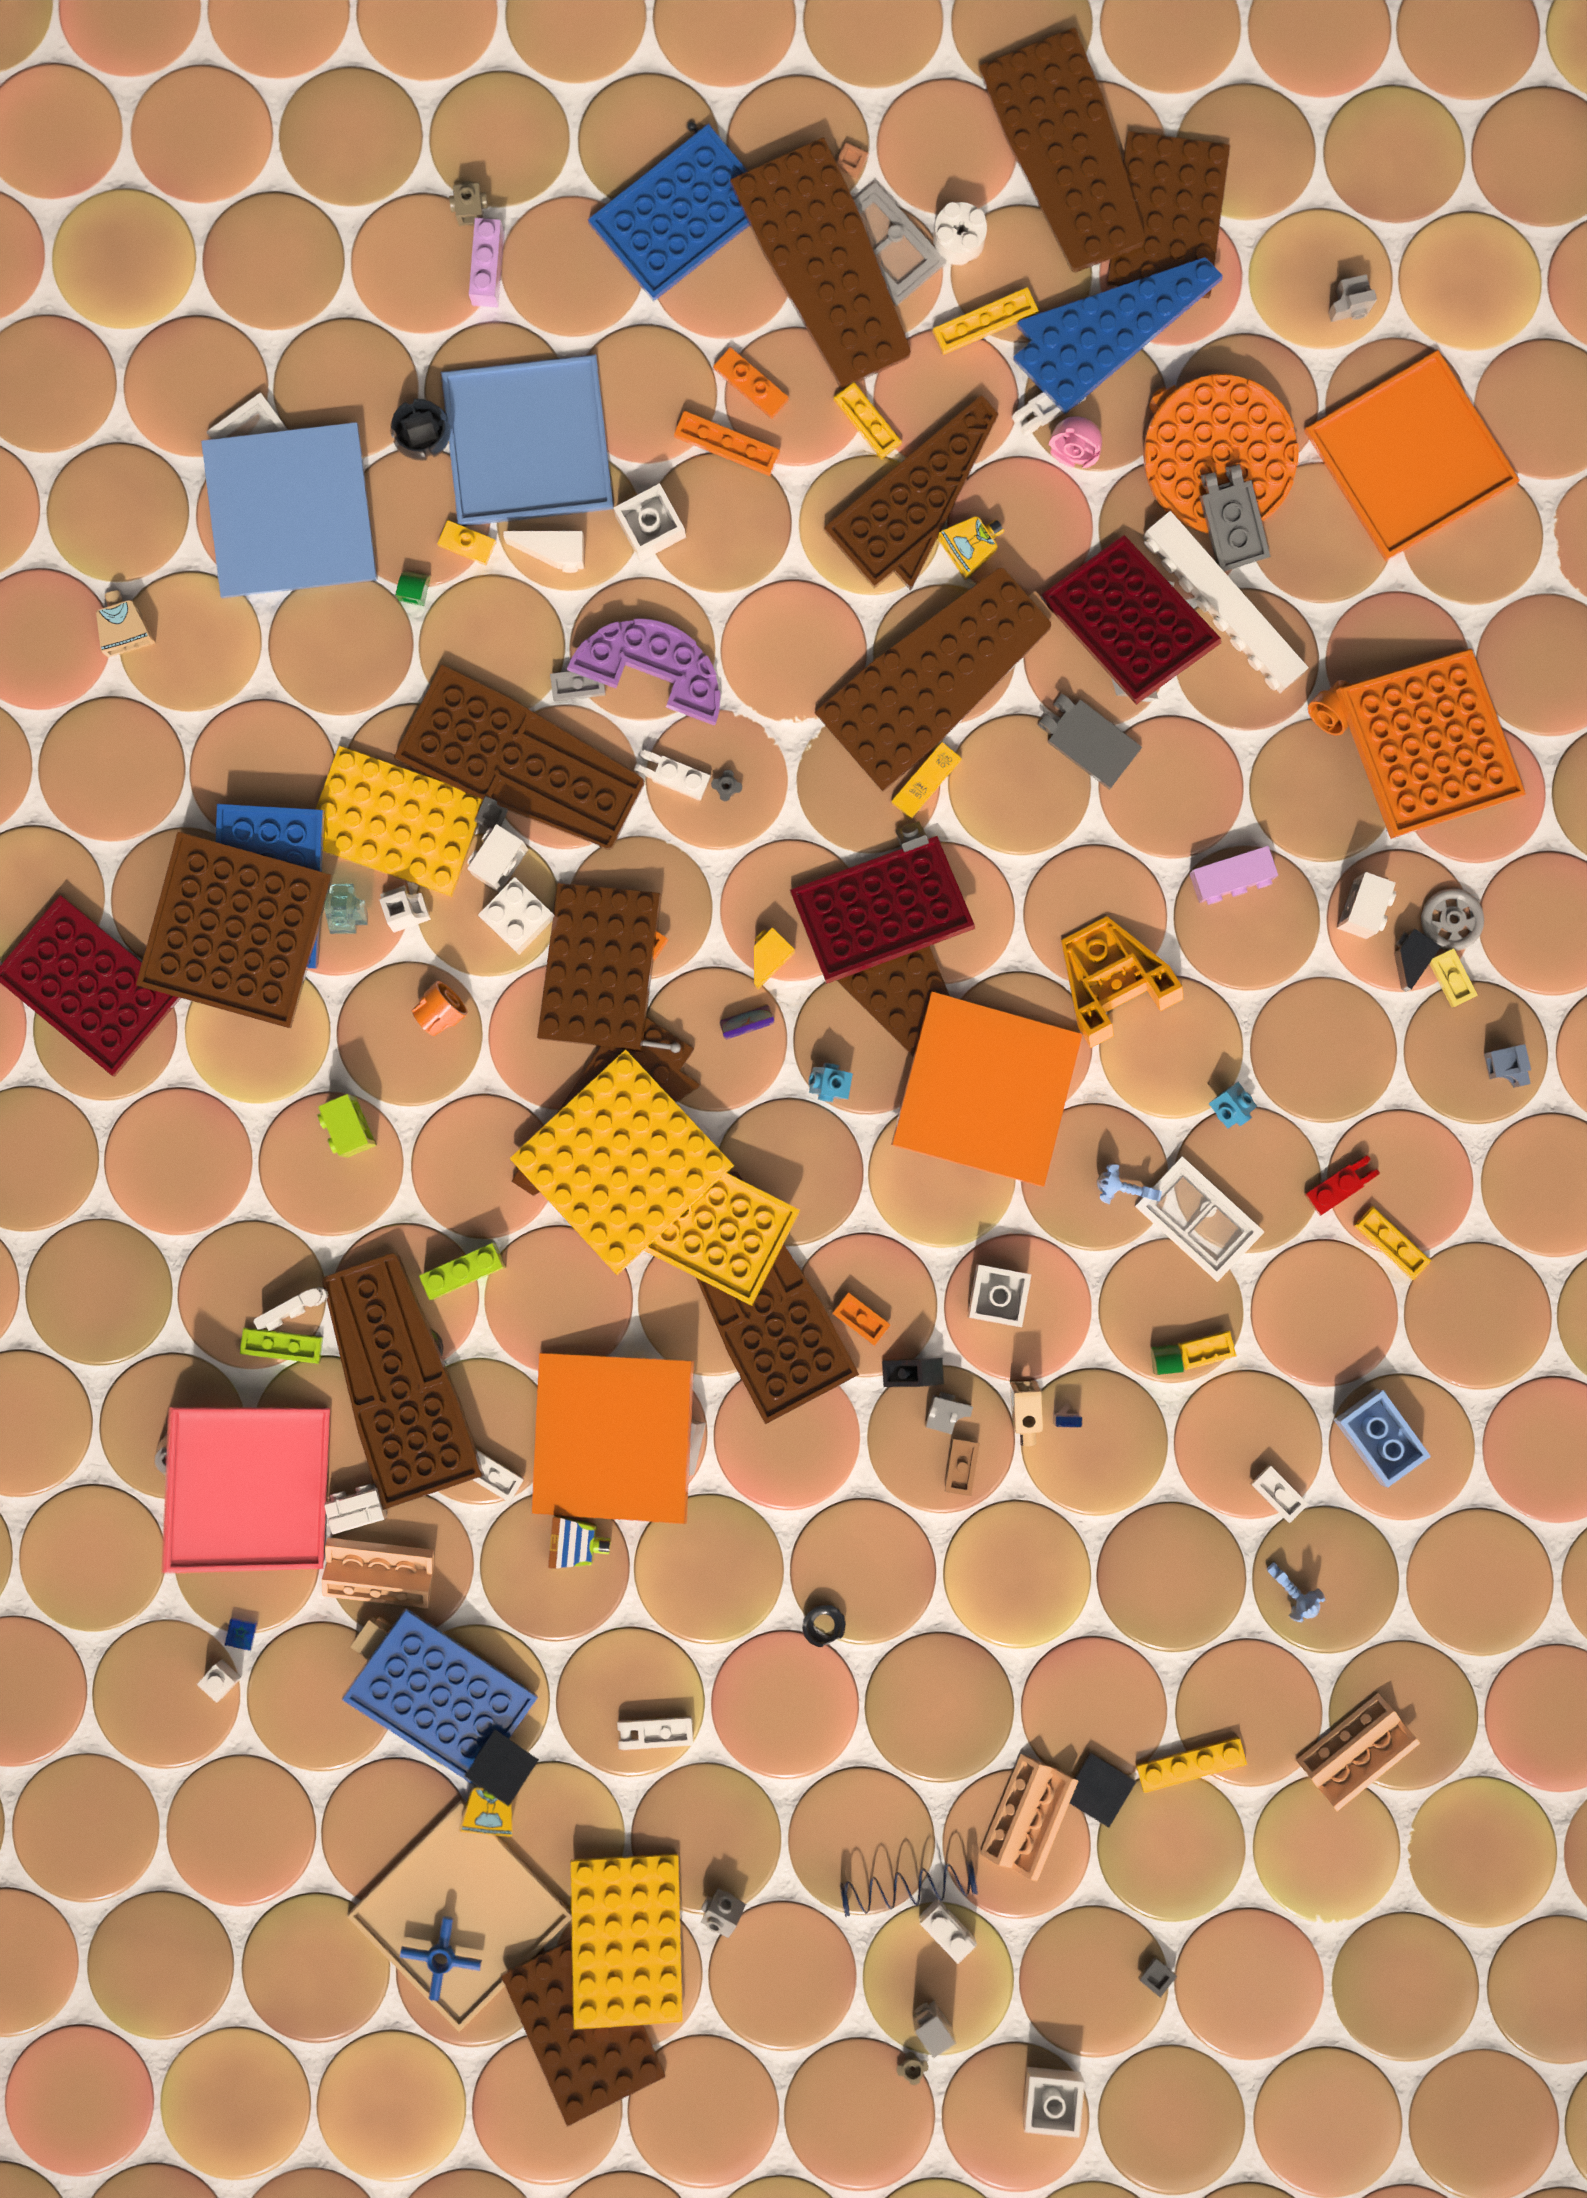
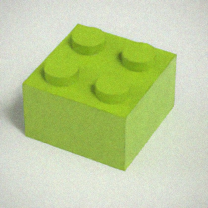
(346, 1126)

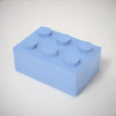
(1382, 1438)

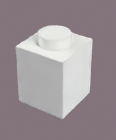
(219, 1680)

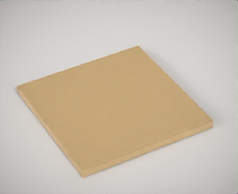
(495, 1905)

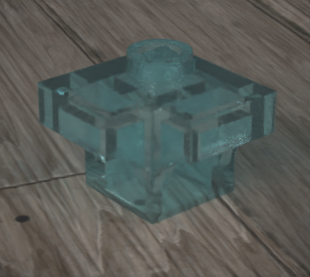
(344, 909)

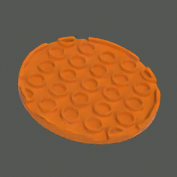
(1212, 427)

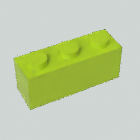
(462, 1271)

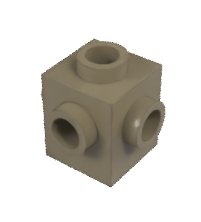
(468, 202)

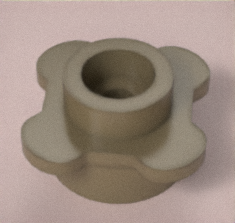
(915, 2075)

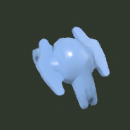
(1110, 1183)
(1307, 1605)

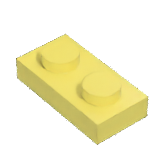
(1452, 978)

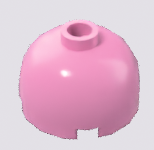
(1076, 441)

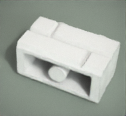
(354, 1509)
(947, 1930)

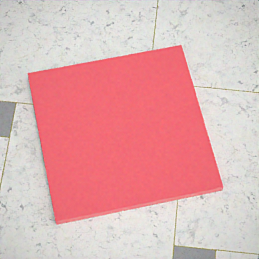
(245, 1489)

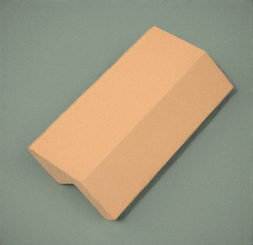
(378, 1572)
(1357, 1751)
(1029, 1817)

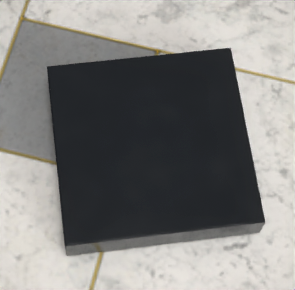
(501, 1768)
(1101, 1789)

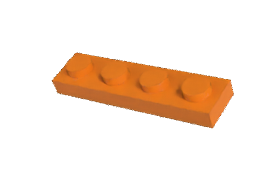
(727, 443)

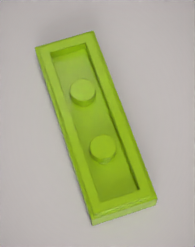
(281, 1345)

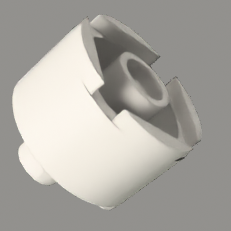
(960, 218)

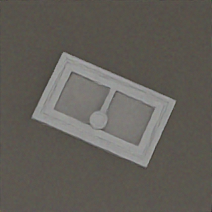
(899, 246)

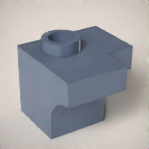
(1509, 1064)

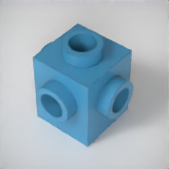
(830, 1082)
(1233, 1106)

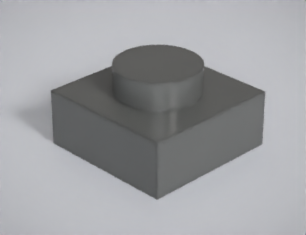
(490, 814)
(911, 836)
(1157, 1977)

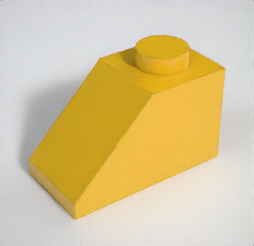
(769, 955)

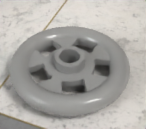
(1463, 900)

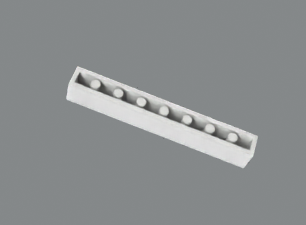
(1224, 602)

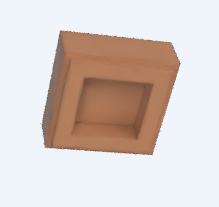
(852, 160)

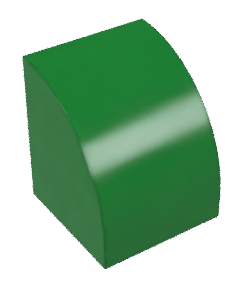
(412, 588)
(1166, 1359)

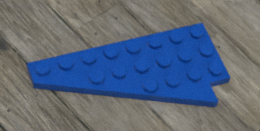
(1092, 338)

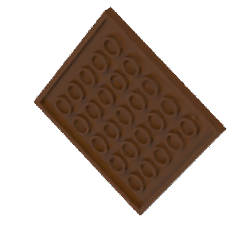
(234, 930)

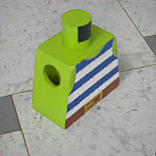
(574, 1543)

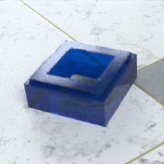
(1067, 1421)
(241, 1634)

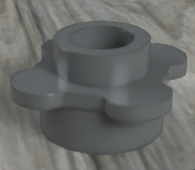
(726, 793)

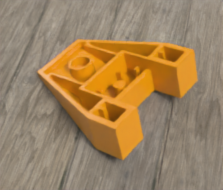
(1109, 969)

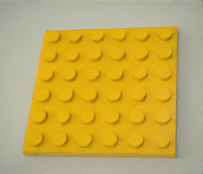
(621, 1162)

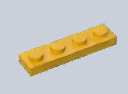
(985, 321)
(1191, 1764)

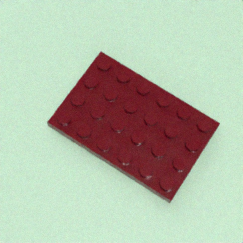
(1131, 619)
(882, 910)
(85, 986)

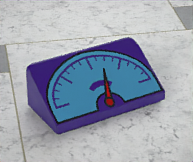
(746, 1022)

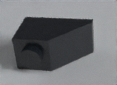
(1413, 957)
(913, 1372)

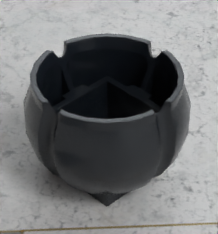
(415, 415)

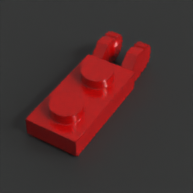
(1339, 1186)

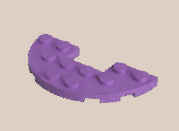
(658, 652)

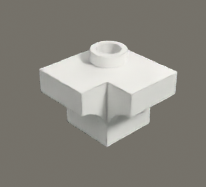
(403, 909)

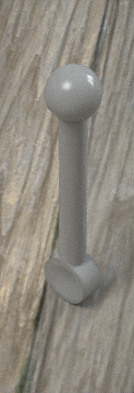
(675, 1047)

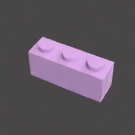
(486, 262)
(1234, 875)

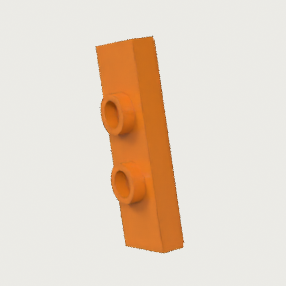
(751, 383)

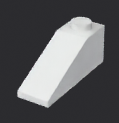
(557, 548)

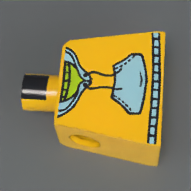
(970, 544)
(486, 1815)

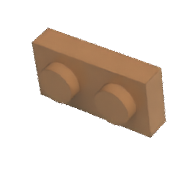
(962, 1467)

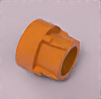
(1327, 710)
(439, 1009)

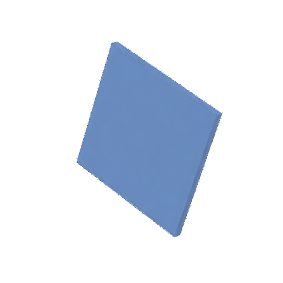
(527, 440)
(289, 510)

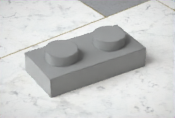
(574, 686)

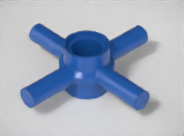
(436, 1968)

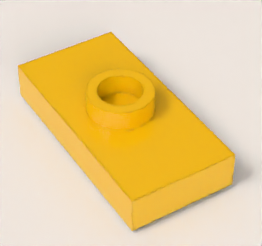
(466, 542)
(1207, 1350)

